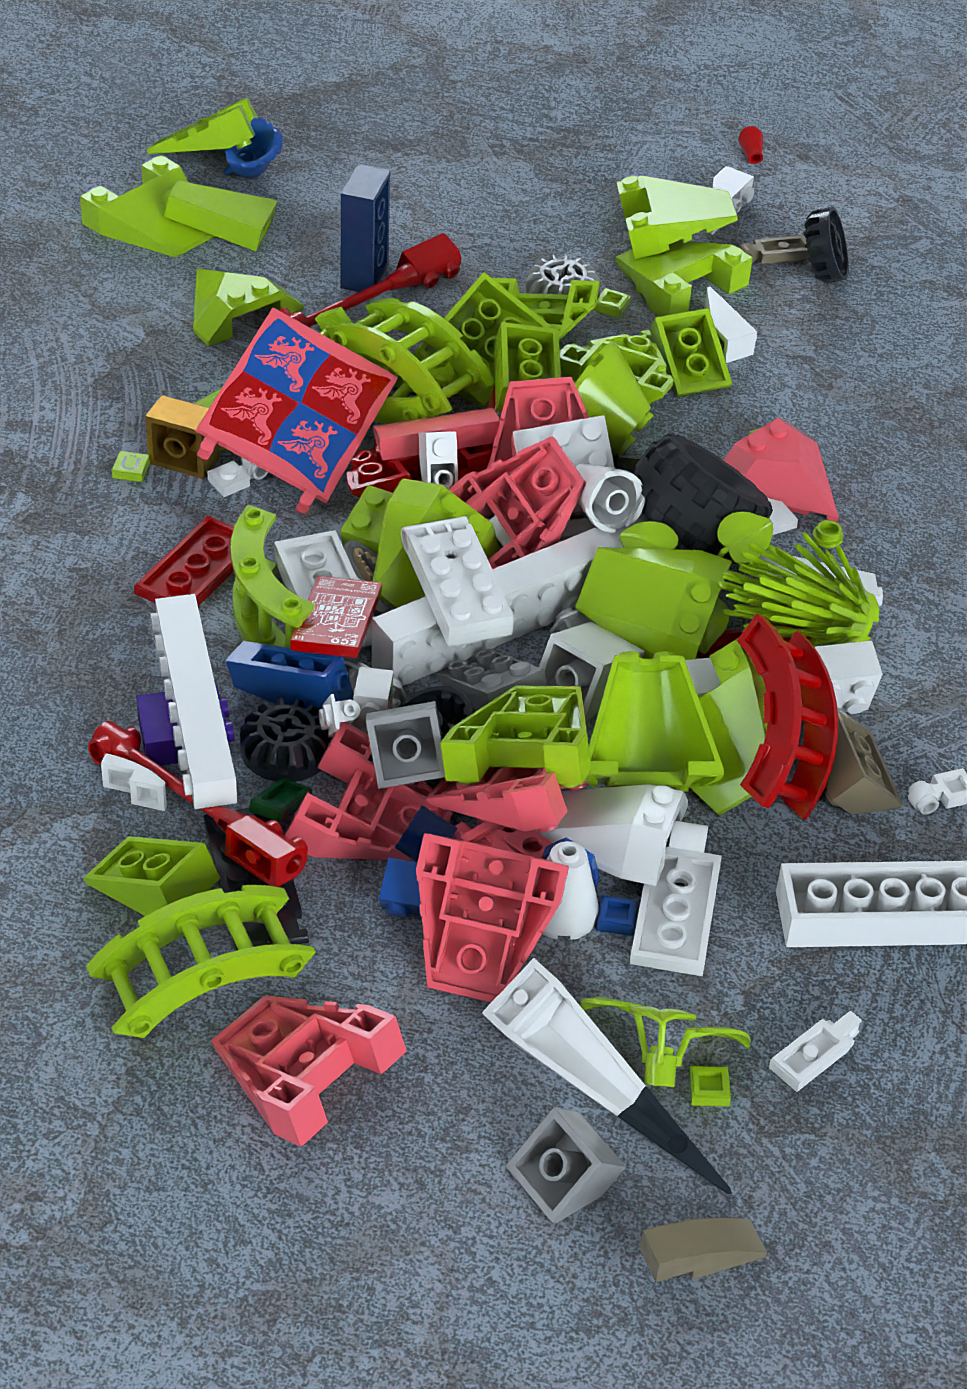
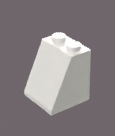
(583, 659)

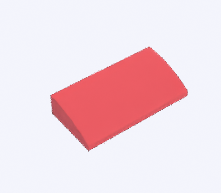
(402, 438)

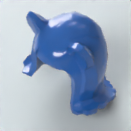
(255, 157)

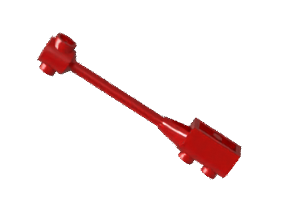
(415, 267)
(249, 841)

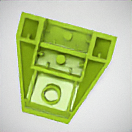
(411, 505)
(653, 596)

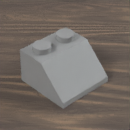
(406, 744)
(565, 1164)

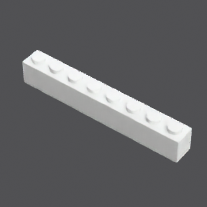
(194, 704)

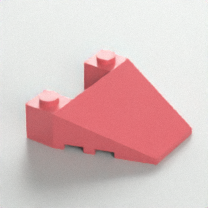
(535, 405)
(528, 496)
(507, 796)
(367, 818)
(294, 1051)

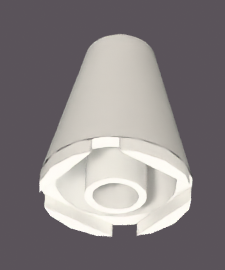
(610, 497)
(579, 903)

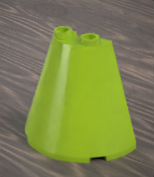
(652, 727)

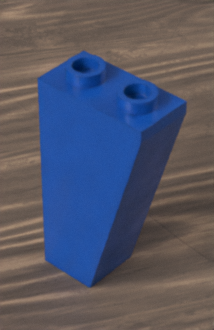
(288, 674)

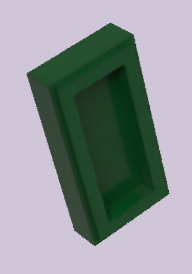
(279, 799)

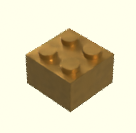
(173, 437)

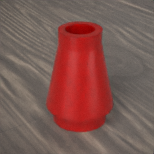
(752, 143)

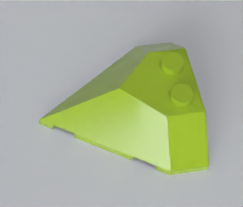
(229, 295)
(558, 310)
(639, 353)

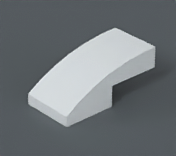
(127, 776)

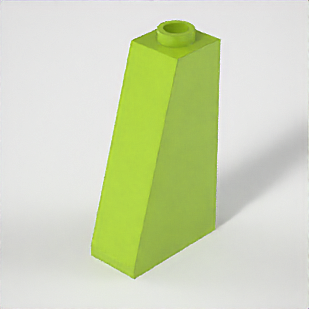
(221, 212)

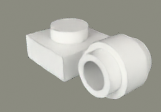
(233, 478)
(947, 786)

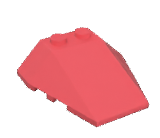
(482, 913)

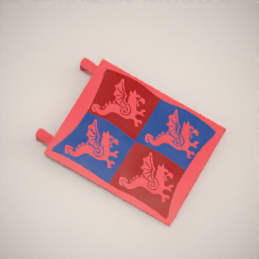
(296, 407)

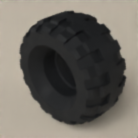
(694, 491)

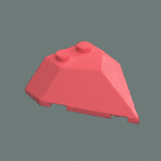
(785, 468)

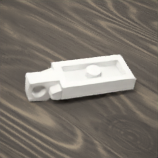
(815, 1050)

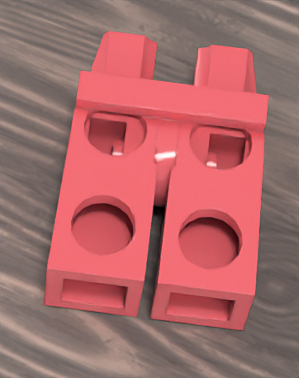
(503, 837)

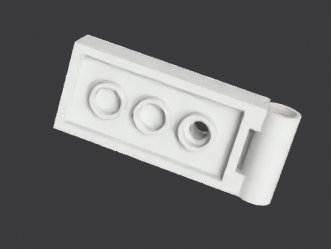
(312, 556)
(458, 581)

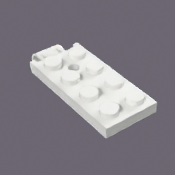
(676, 919)

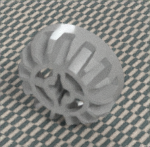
(561, 274)

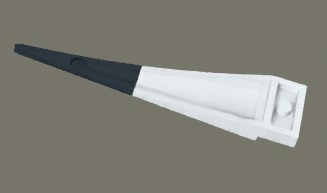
(558, 1033)

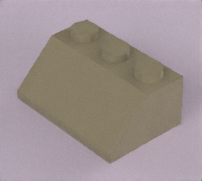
(858, 773)

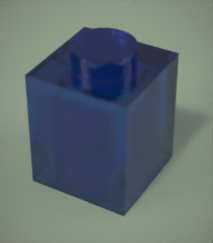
(423, 822)

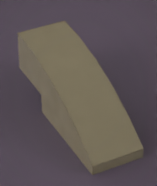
(700, 1247)

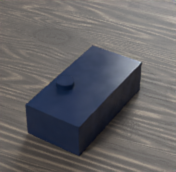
(364, 228)

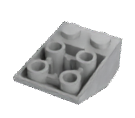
(490, 676)

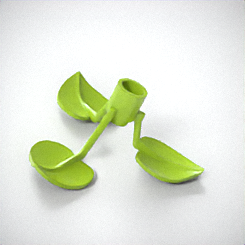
(734, 533)
(660, 1062)

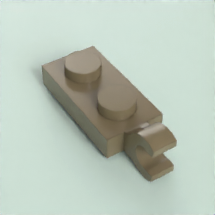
(777, 249)

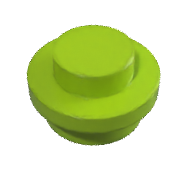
(828, 534)

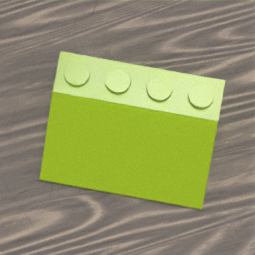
(478, 320)

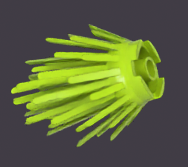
(823, 606)

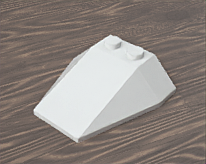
(622, 827)

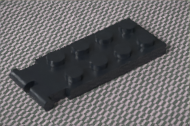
(234, 876)

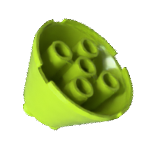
(613, 391)

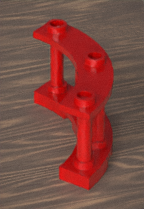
(791, 677)

